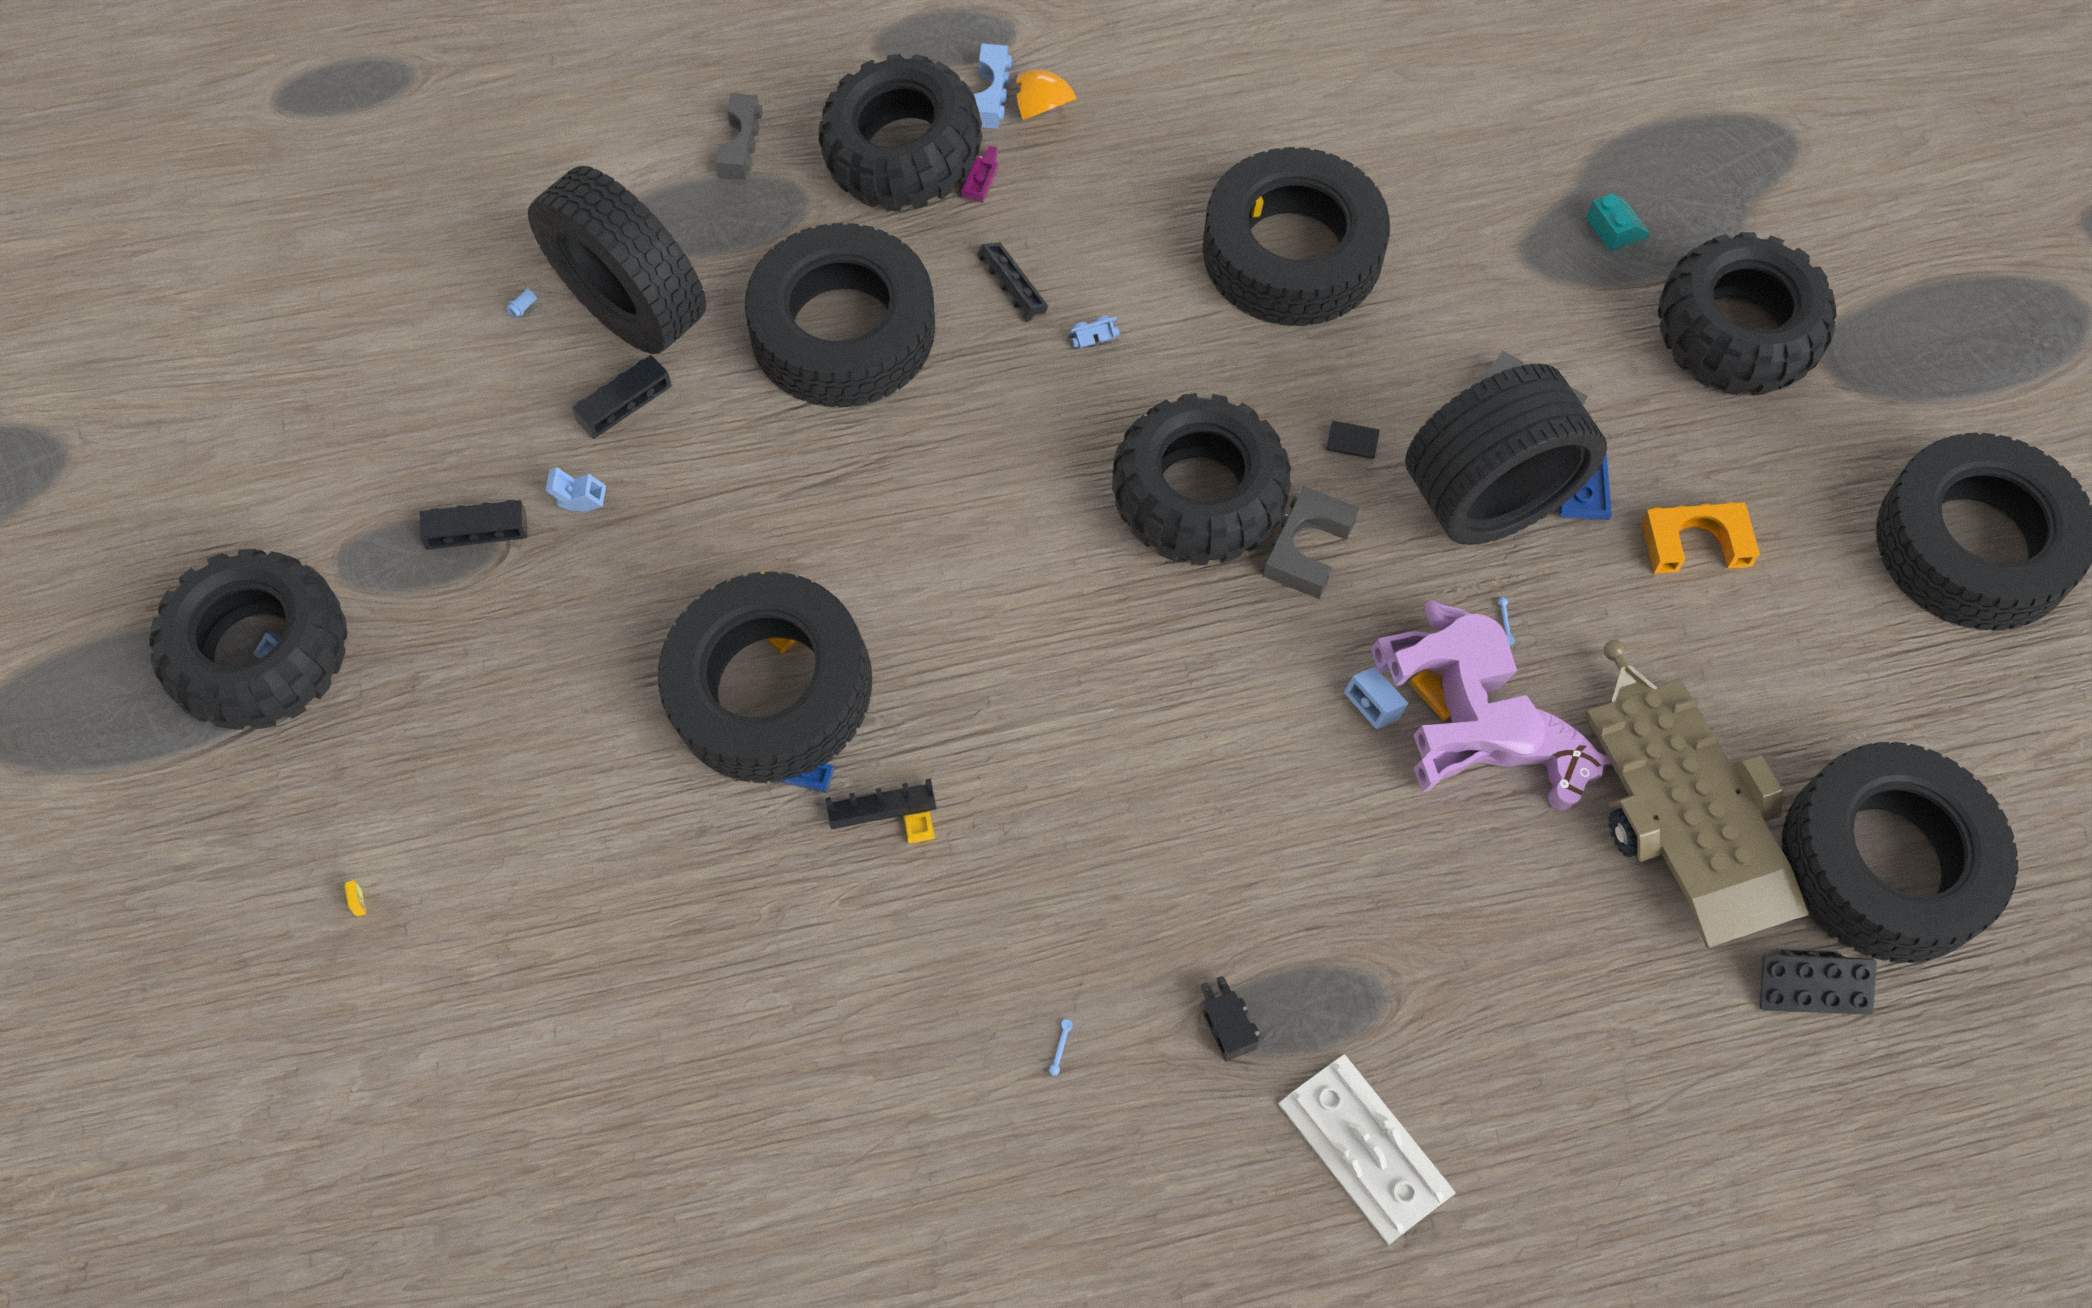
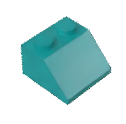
(1616, 222)

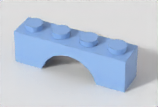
(993, 67)

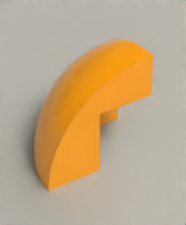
(1041, 92)

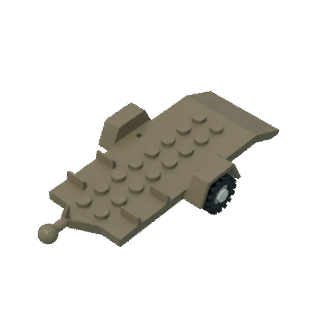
(1704, 807)

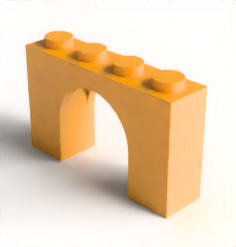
(1725, 521)

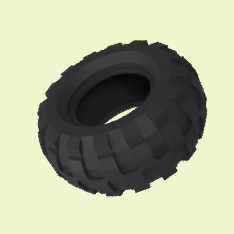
(890, 93)
(1757, 271)
(1189, 526)
(217, 598)

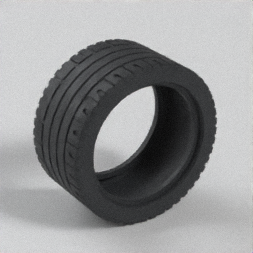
(1505, 453)

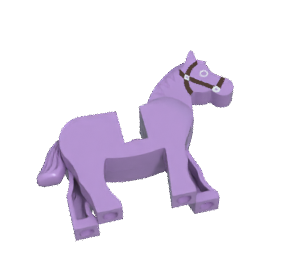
(1476, 660)

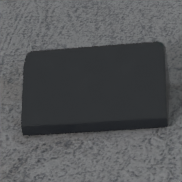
(1353, 439)

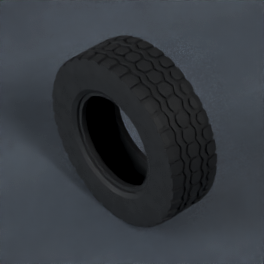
(1308, 185)
(617, 259)
(832, 260)
(2020, 483)
(729, 621)
(1952, 812)

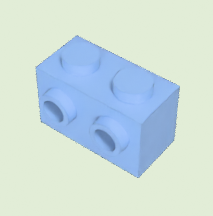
(1382, 701)

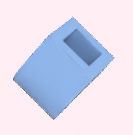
(575, 494)

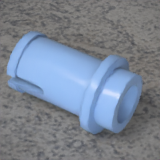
(520, 304)

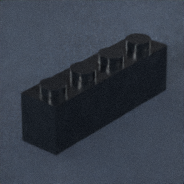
(622, 396)
(473, 524)

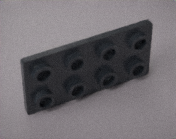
(1817, 982)

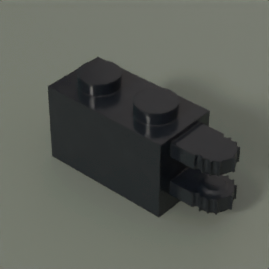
(1229, 1021)

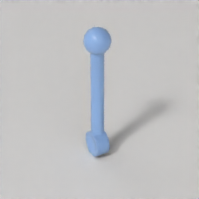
(1502, 601)
(1066, 1026)

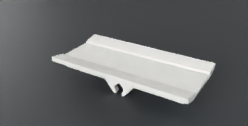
(1366, 1149)

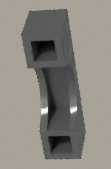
(735, 157)

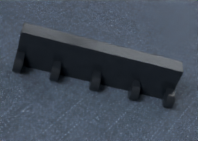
(1013, 279)
(881, 805)

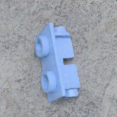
(1102, 328)

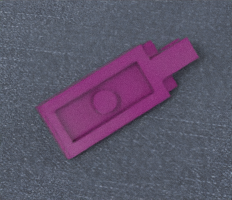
(981, 176)

